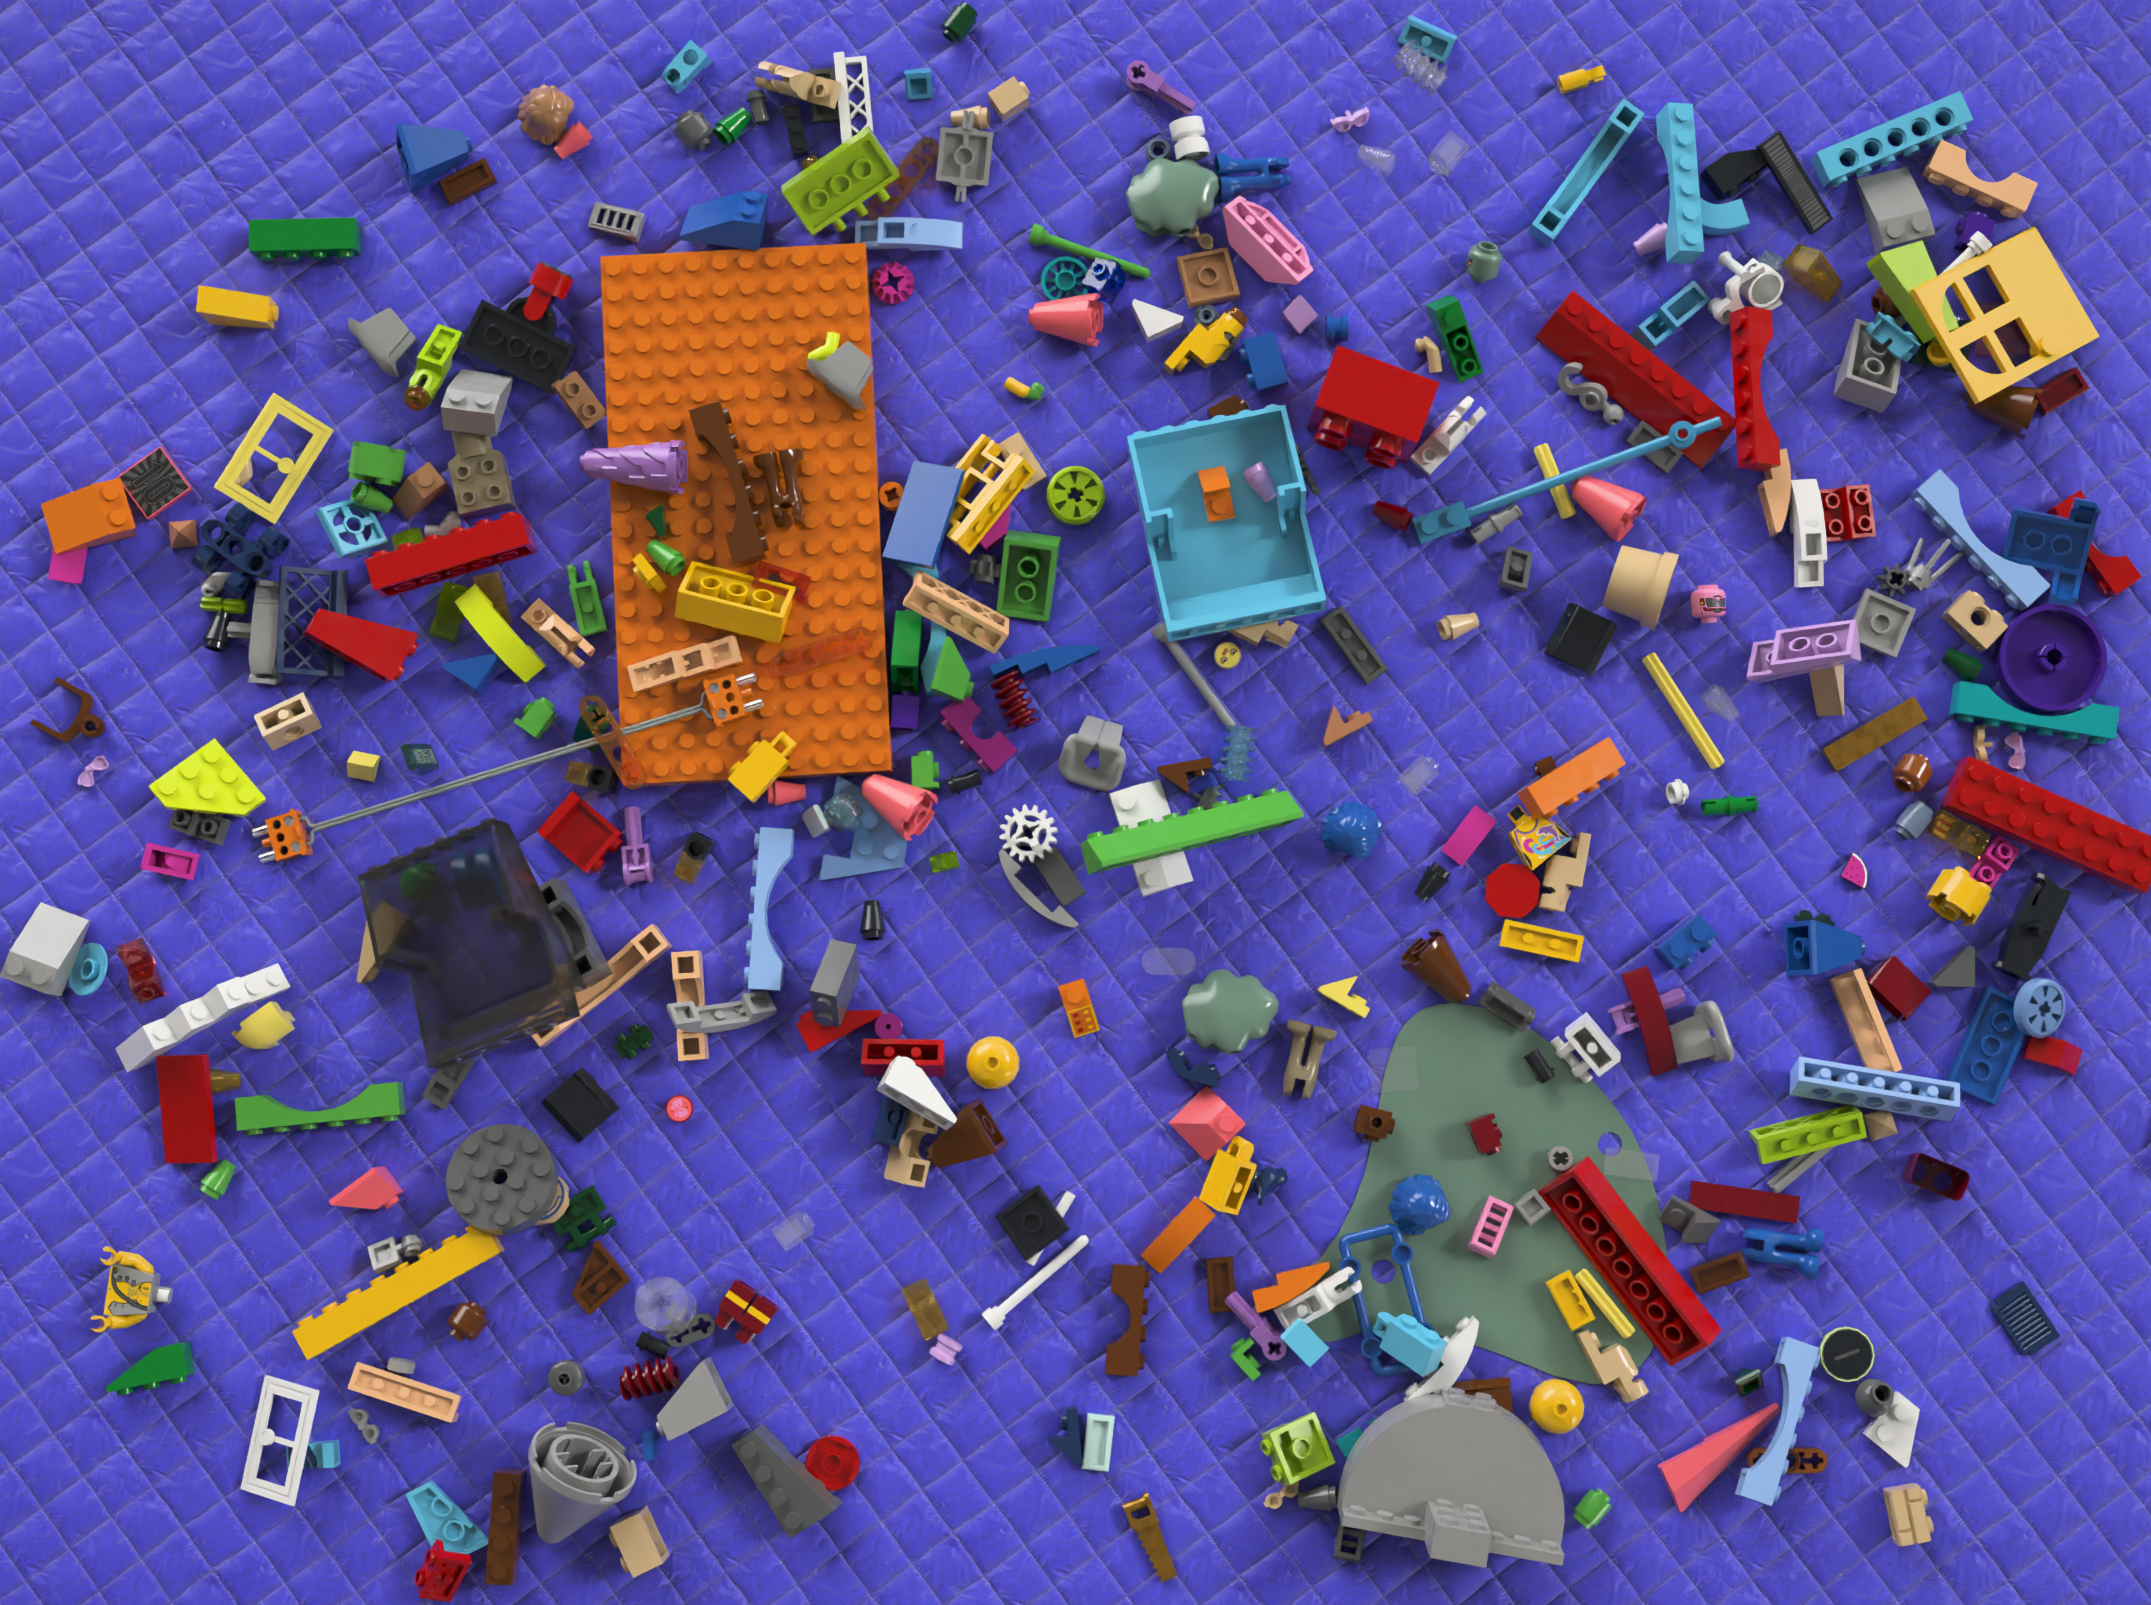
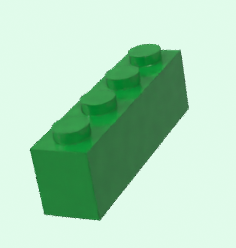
(305, 238)

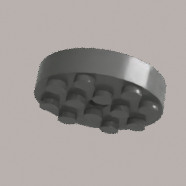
(475, 1174)

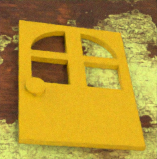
(2033, 296)

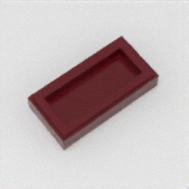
(2061, 391)

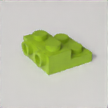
(1296, 1449)

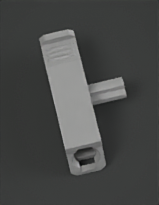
(262, 633)

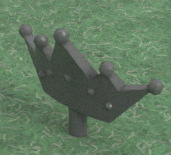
(1208, 797)

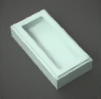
(1098, 1442)

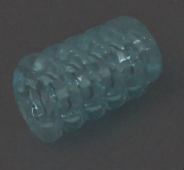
(1237, 753)

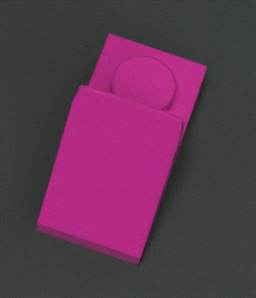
(169, 861)

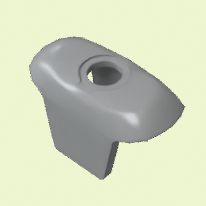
(384, 339)
(844, 373)

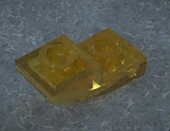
(492, 586)

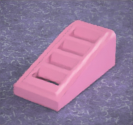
(1480, 1248)

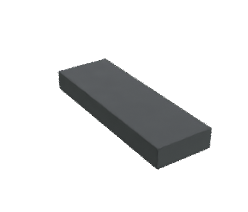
(1353, 645)

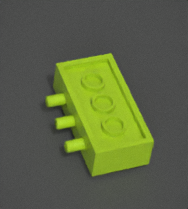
(841, 182)

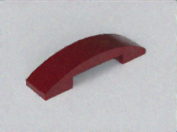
(1651, 1020)

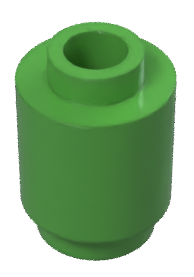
(1592, 1508)

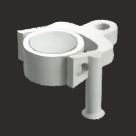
(1755, 283)

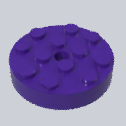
(2077, 653)

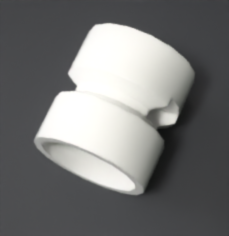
(1189, 139)

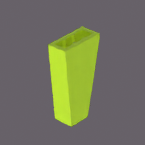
(1899, 273)

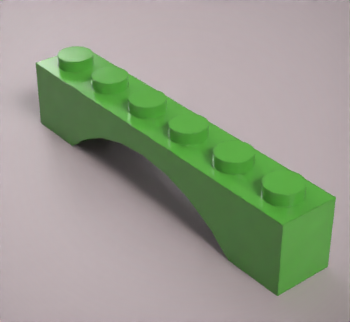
(263, 1111)

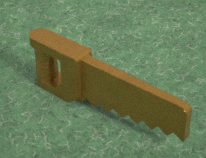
(1151, 1536)

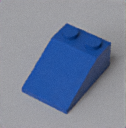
(728, 221)

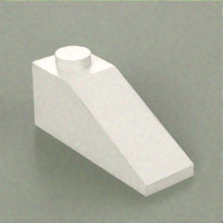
(914, 1090)

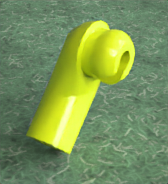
(826, 350)

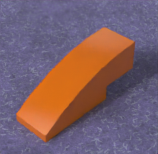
(1178, 1235)
(1290, 1285)

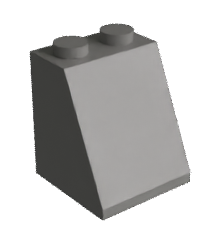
(695, 1402)

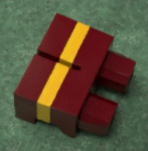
(735, 1304)

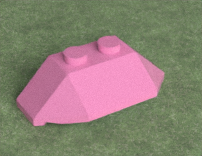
(1265, 243)

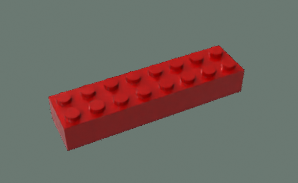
(2050, 824)

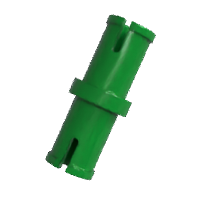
(1729, 805)

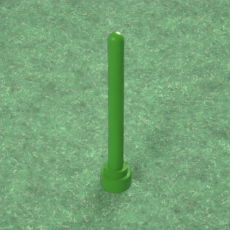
(1040, 237)

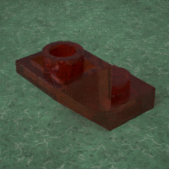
(142, 970)

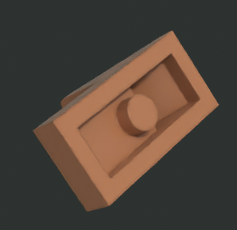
(1336, 728)

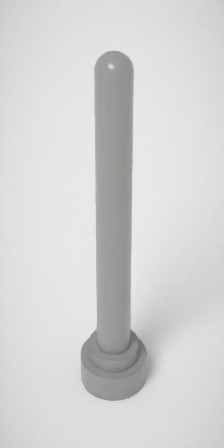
(1160, 633)

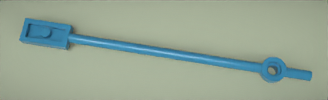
(1456, 516)

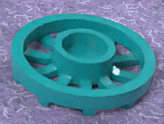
(1065, 279)

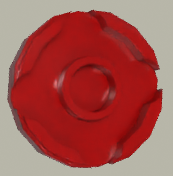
(827, 1456)

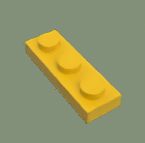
(648, 574)
(1541, 941)

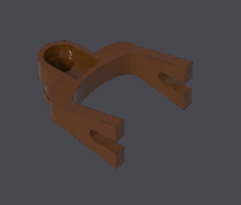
(82, 720)

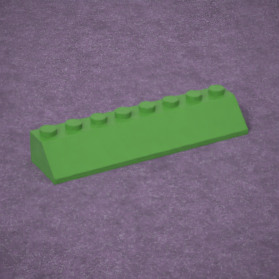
(1189, 831)

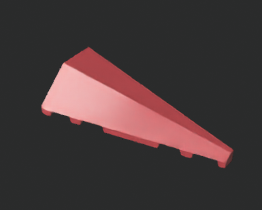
(1698, 1466)

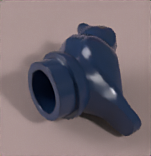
(1266, 1181)

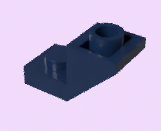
(1201, 1073)

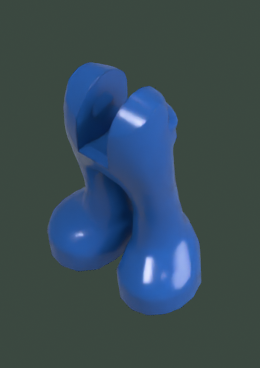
(1229, 185)
(1806, 1263)

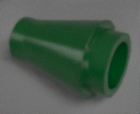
(1963, 665)

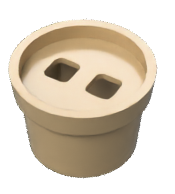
(1640, 584)

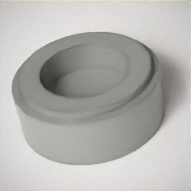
(401, 1365)

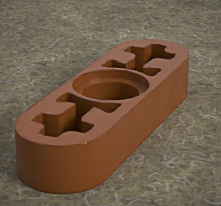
(1806, 1452)

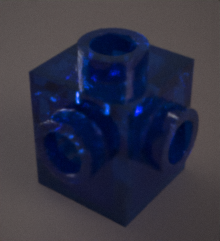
(1105, 279)

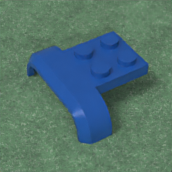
(2054, 545)

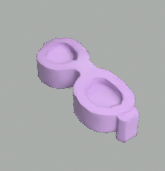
(1344, 123)

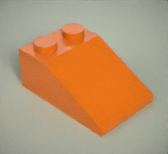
(89, 517)

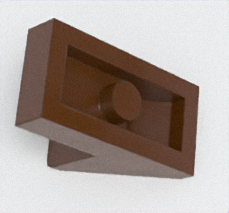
(1177, 772)

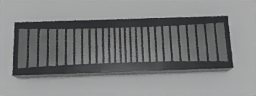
(1794, 182)

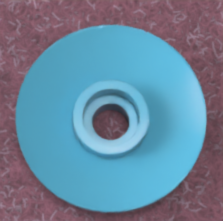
(88, 969)

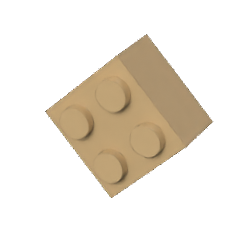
(638, 1542)

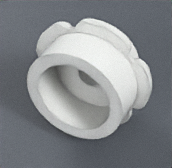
(1677, 792)

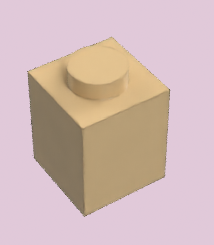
(1009, 98)

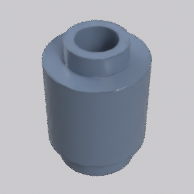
(1913, 821)

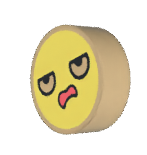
(1227, 655)

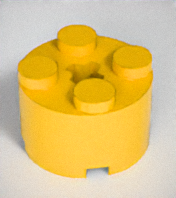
(1958, 896)

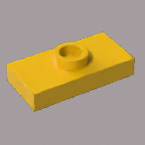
(1570, 1300)

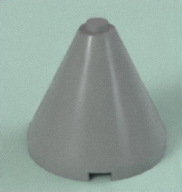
(575, 1477)

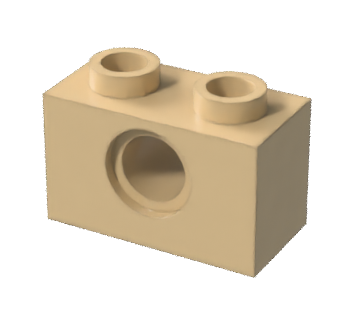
(1959, 618)
(287, 721)

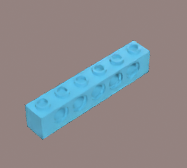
(1951, 109)

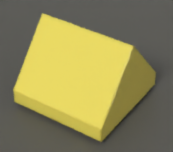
(363, 766)

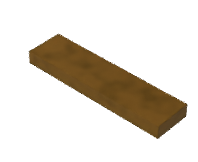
(1874, 734)

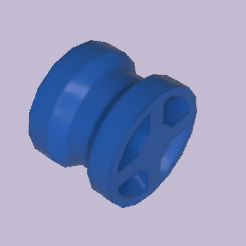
(1336, 328)

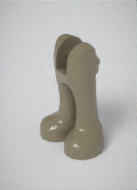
(1309, 1072)

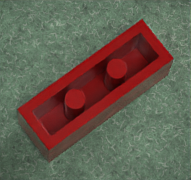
(927, 1055)

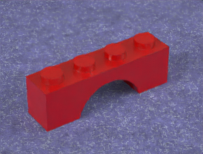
(2108, 572)

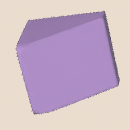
(1299, 314)

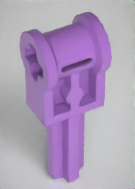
(1155, 87)
(636, 855)
(1625, 1017)
(1260, 1327)

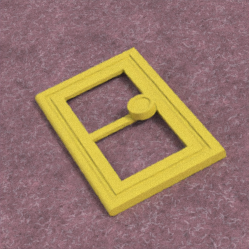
(285, 465)

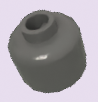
(693, 130)
(575, 1373)

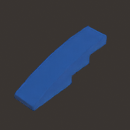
(1054, 658)

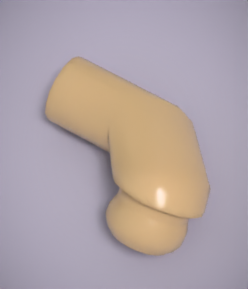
(1432, 351)

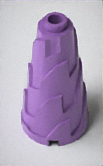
(649, 466)

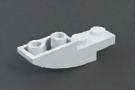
(1809, 533)
(1452, 1361)

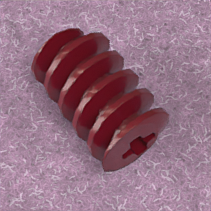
(1014, 701)
(650, 1379)

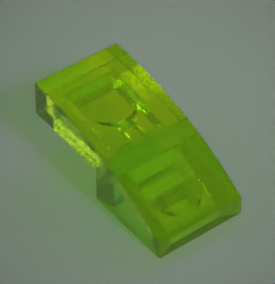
(448, 616)

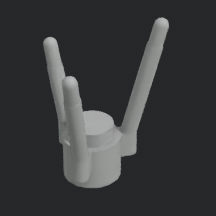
(1920, 575)

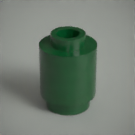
(959, 22)

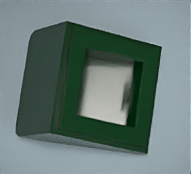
(658, 520)

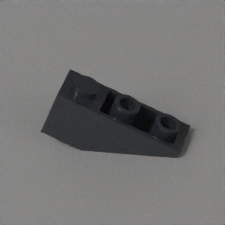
(1731, 171)

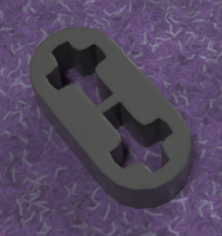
(694, 1336)

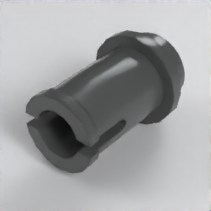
(758, 107)

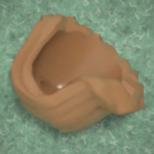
(545, 114)

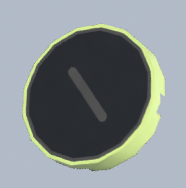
(1846, 1354)

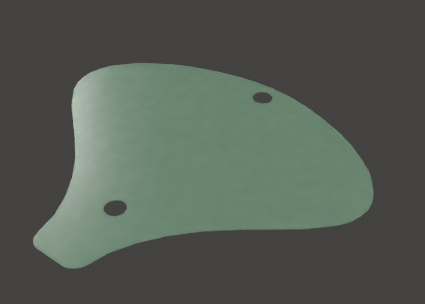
(1470, 1069)

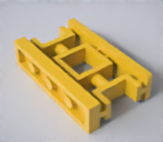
(994, 496)

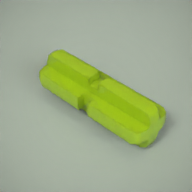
(229, 605)

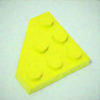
(208, 784)

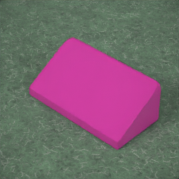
(68, 566)

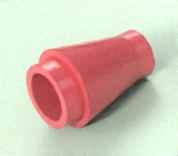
(573, 140)
(785, 792)

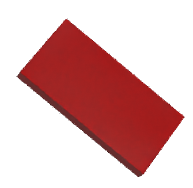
(186, 1108)

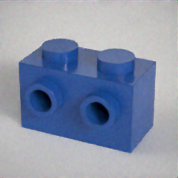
(1264, 364)
(1685, 942)

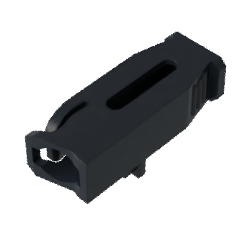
(2031, 927)

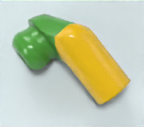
(1023, 391)

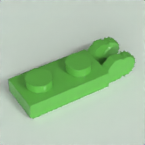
(587, 602)

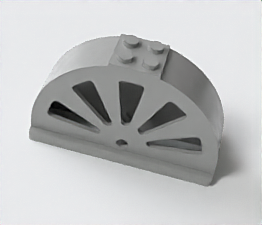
(1457, 1478)

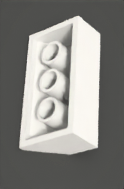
(1144, 803)

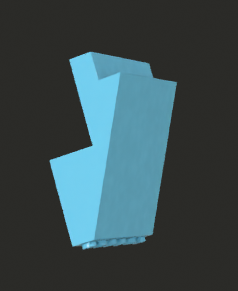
(1236, 568)

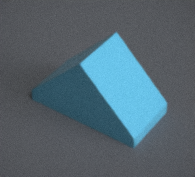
(1304, 1342)

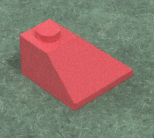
(1207, 1123)
(370, 1191)

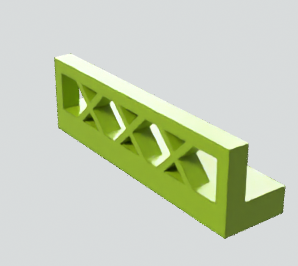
(1808, 1133)

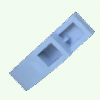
(910, 233)

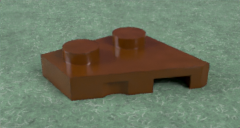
(599, 1279)

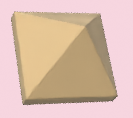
(1880, 1124)

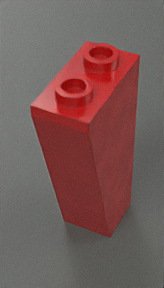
(364, 643)

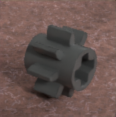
(985, 569)
(1888, 575)

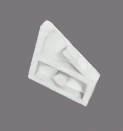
(1895, 1429)

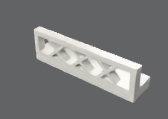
(843, 99)

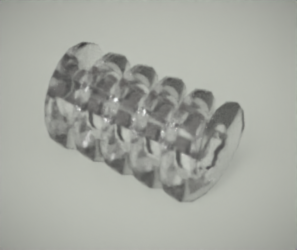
(1420, 67)

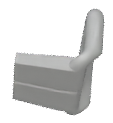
(1099, 736)
(1694, 1041)

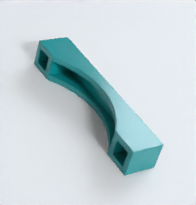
(1980, 703)

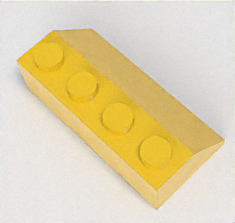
(731, 603)

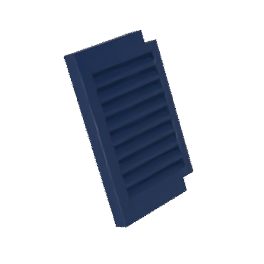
(2024, 1319)

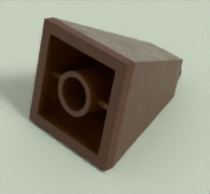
(969, 1138)

